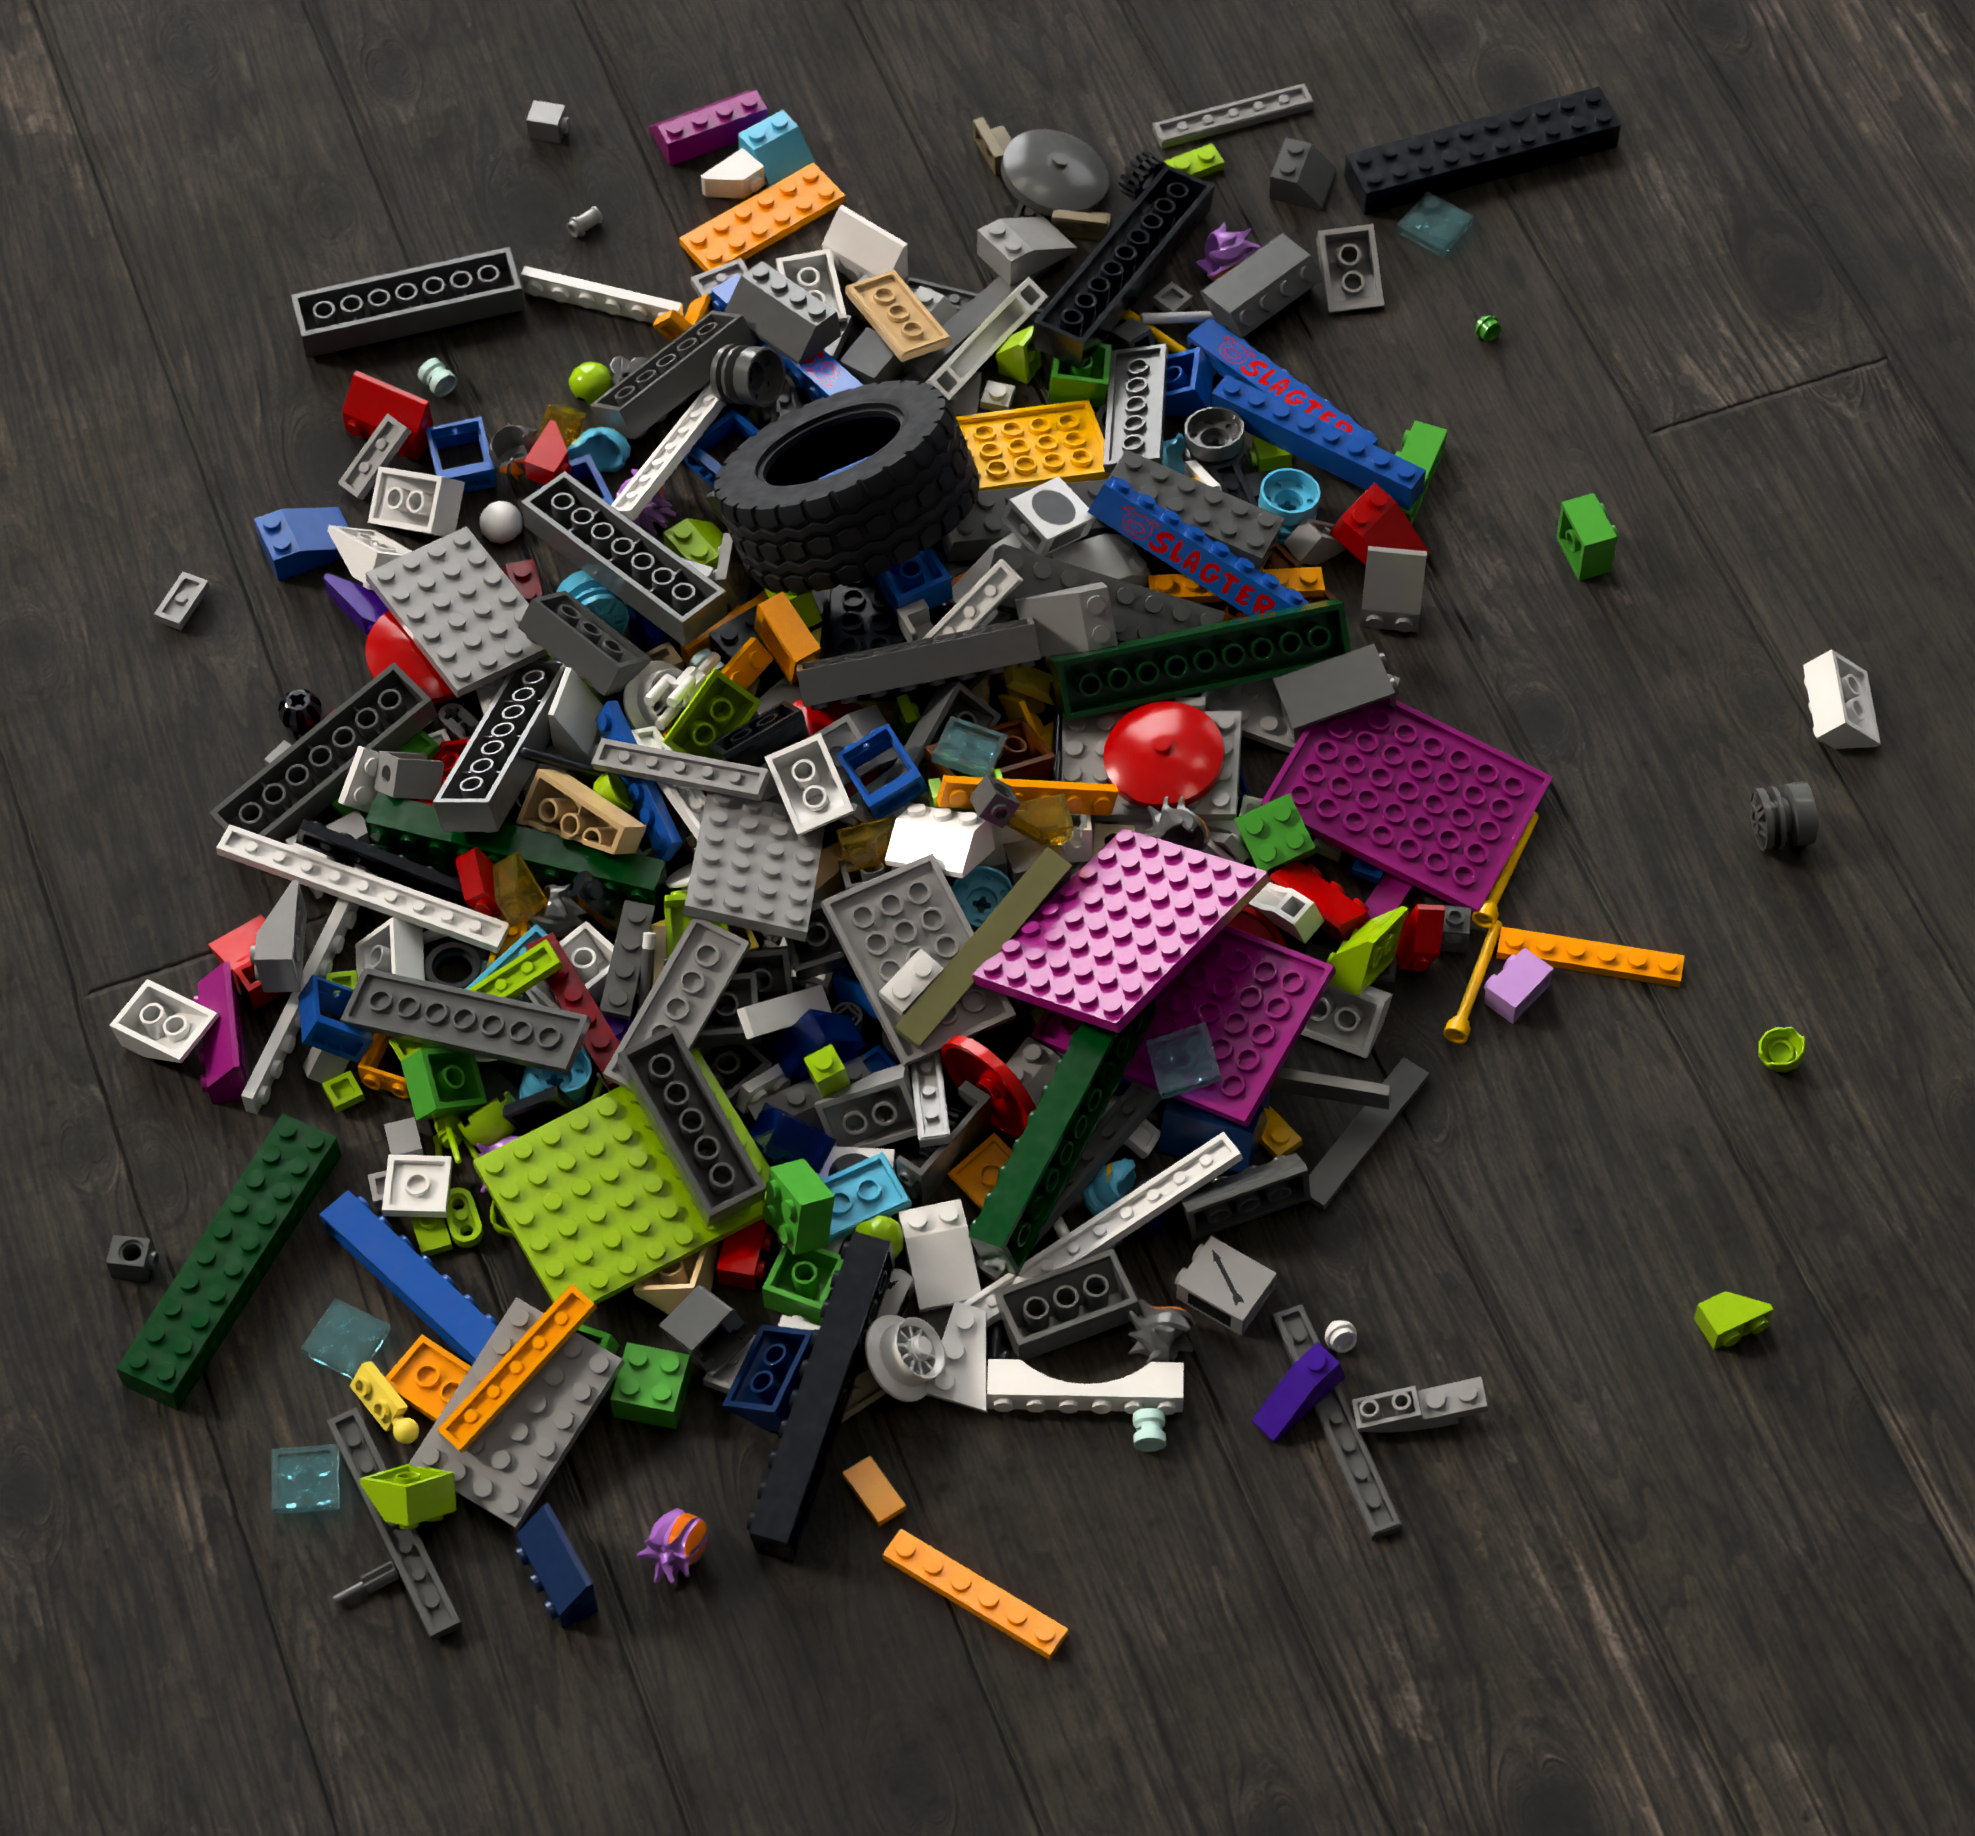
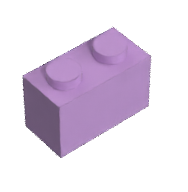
(1517, 985)

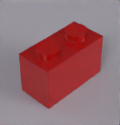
(743, 1256)

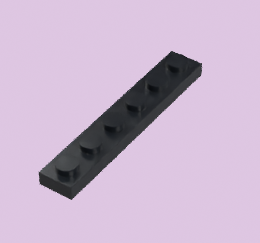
(380, 862)

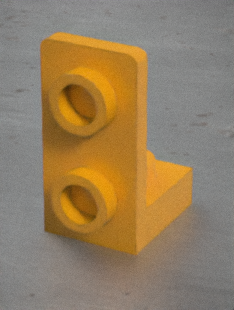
(674, 324)

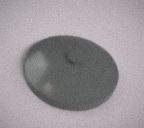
(1054, 172)

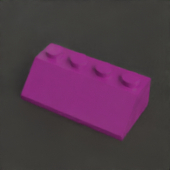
(708, 126)
(223, 1042)

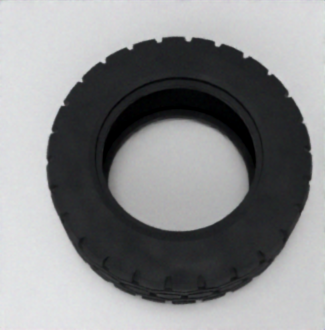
(863, 520)

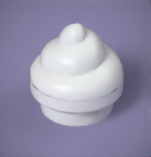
(1341, 1336)

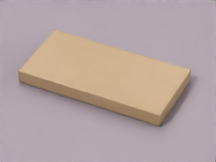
(898, 316)

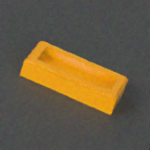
(874, 1491)

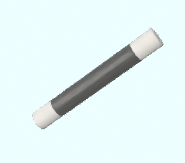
(646, 967)

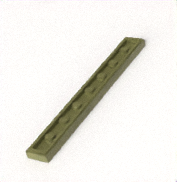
(984, 944)

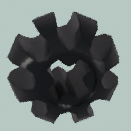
(300, 710)

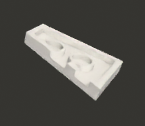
(965, 1364)

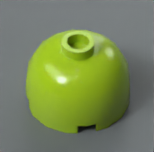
(488, 1124)

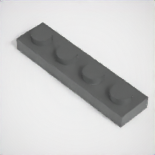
(626, 960)

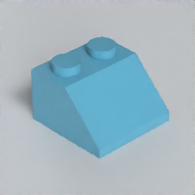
(777, 146)

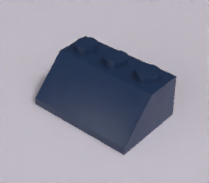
(1190, 1127)
(769, 1376)
(555, 1568)

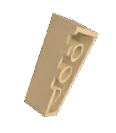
(577, 813)

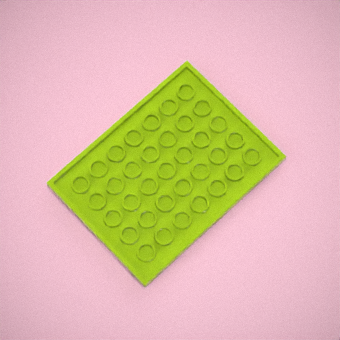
(602, 1199)

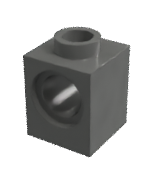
(994, 801)
(1456, 929)
(126, 1247)

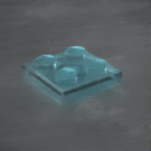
(1434, 224)
(969, 748)
(1184, 1060)
(345, 1338)
(305, 1479)

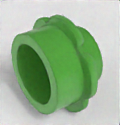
(1487, 328)

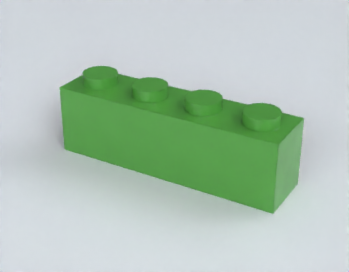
(1423, 448)

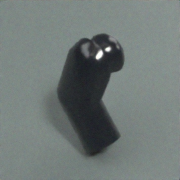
(995, 1346)

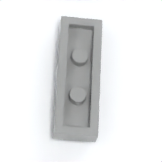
(376, 452)

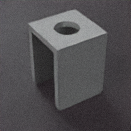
(408, 775)

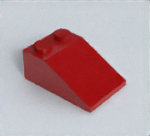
(1376, 522)

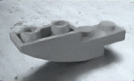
(1421, 1409)

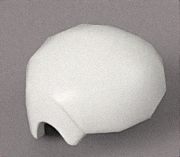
(501, 522)

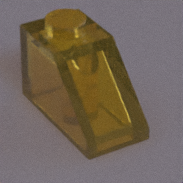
(567, 419)
(1044, 820)
(865, 843)
(516, 890)

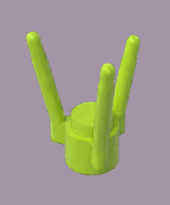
(450, 1137)

